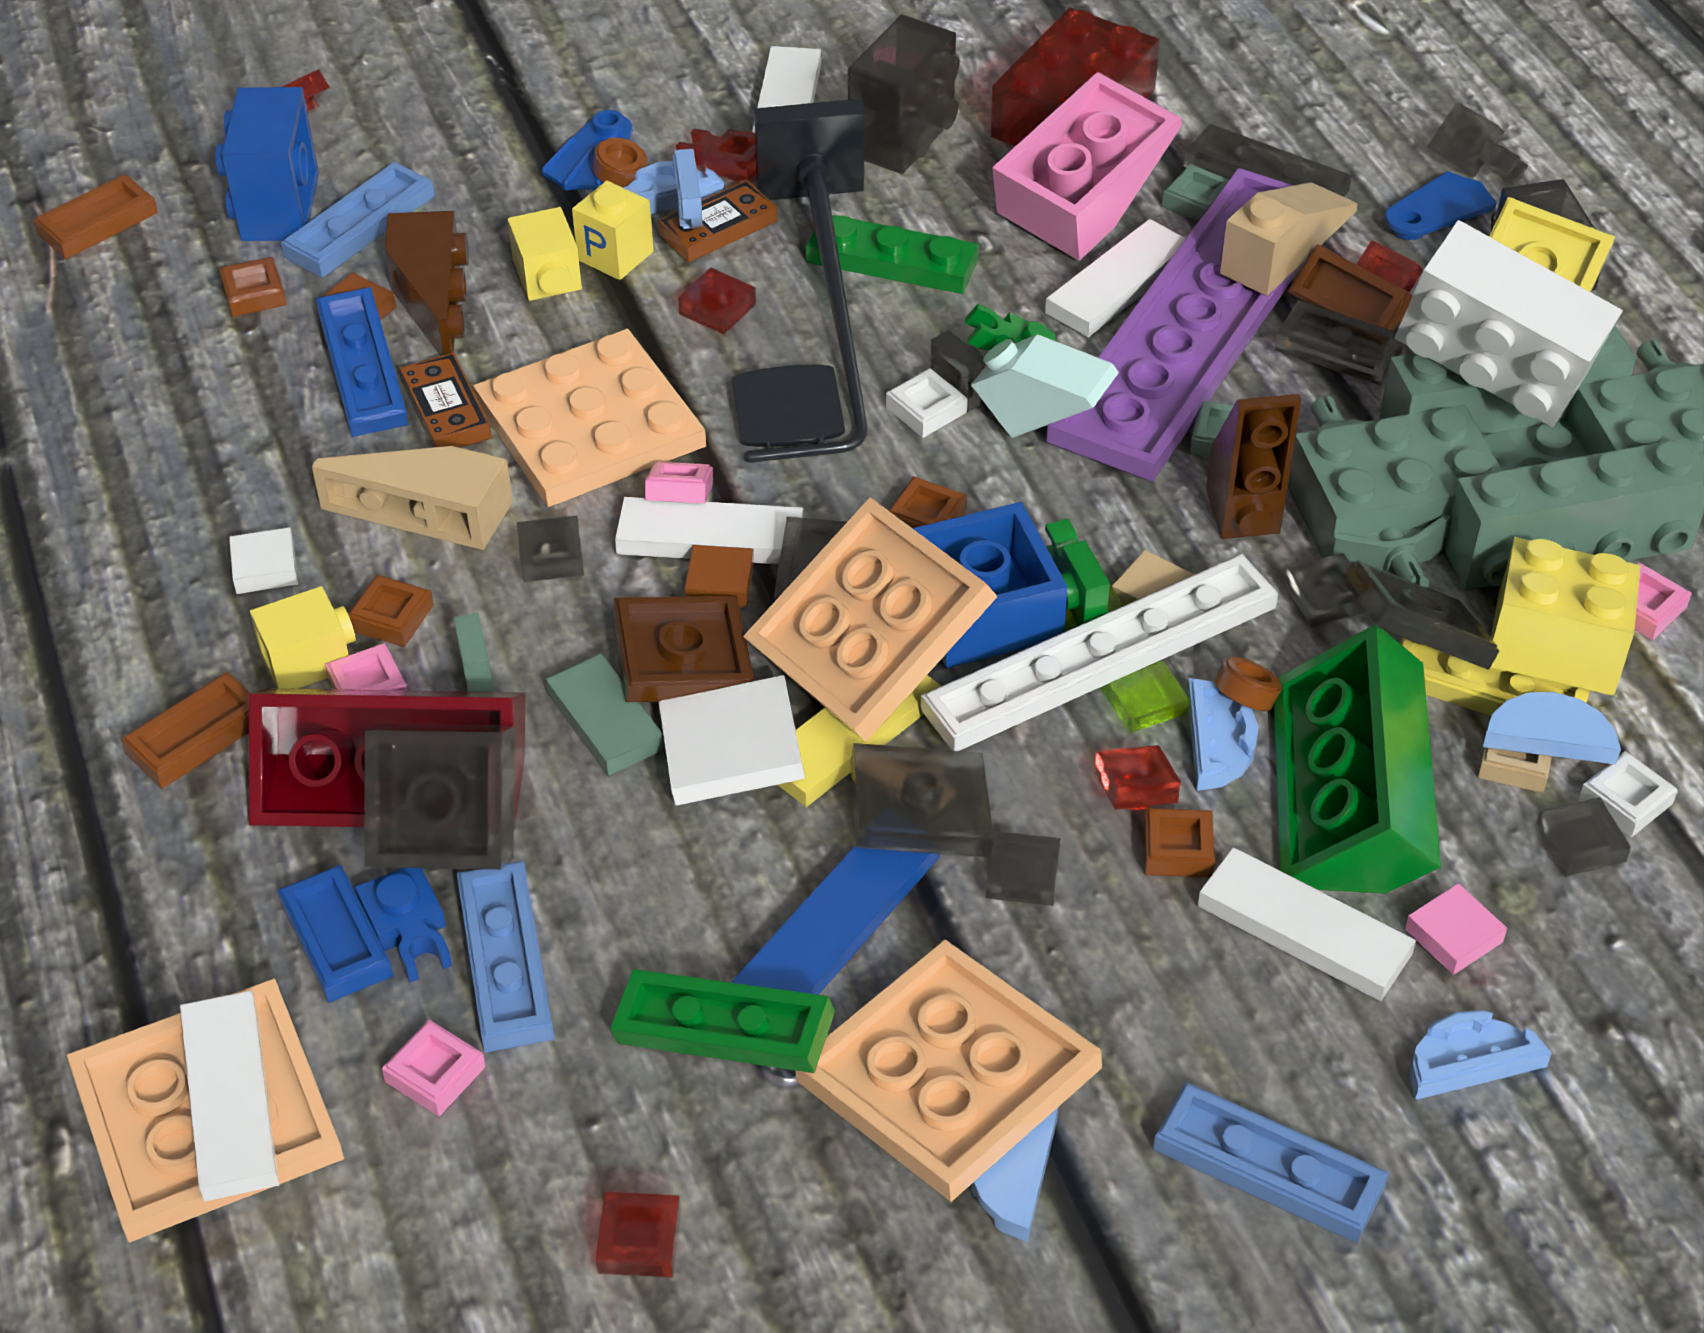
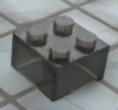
(905, 91)
(439, 796)

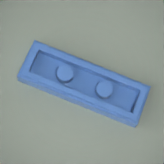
(356, 219)
(505, 957)
(1271, 1161)

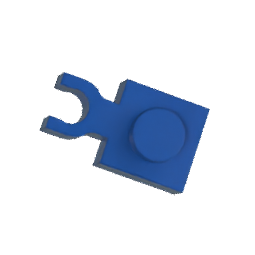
(406, 916)

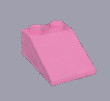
(1083, 165)

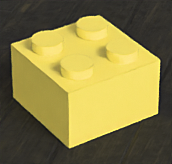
(1565, 615)

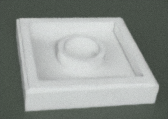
(730, 740)

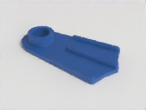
(573, 161)
(1439, 206)

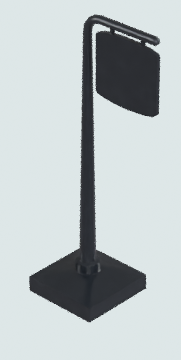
(807, 154)

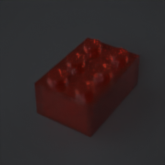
(1062, 63)

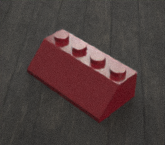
(312, 745)

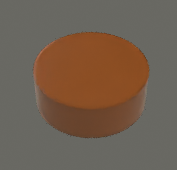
(618, 161)
(1248, 683)

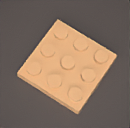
(589, 417)
(870, 618)
(950, 1069)
(143, 1125)

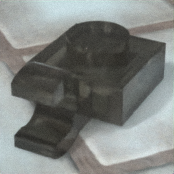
(1471, 141)

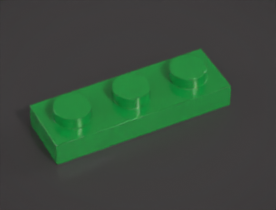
(900, 254)
(723, 1020)

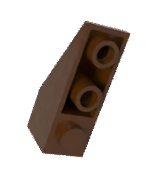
(425, 272)
(1253, 465)

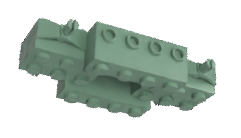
(1472, 472)

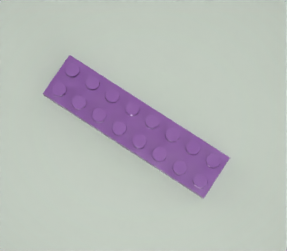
(1173, 347)

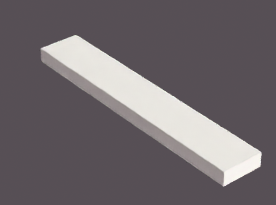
(1097, 652)

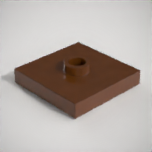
(679, 645)

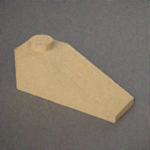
(1280, 232)
(422, 491)

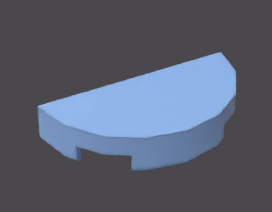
(659, 185)
(688, 189)
(1553, 727)
(1221, 735)
(1473, 1050)
(1014, 1182)

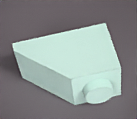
(1040, 382)

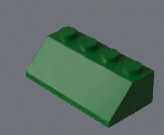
(1356, 768)

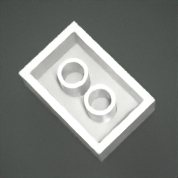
(1506, 323)

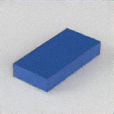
(335, 933)

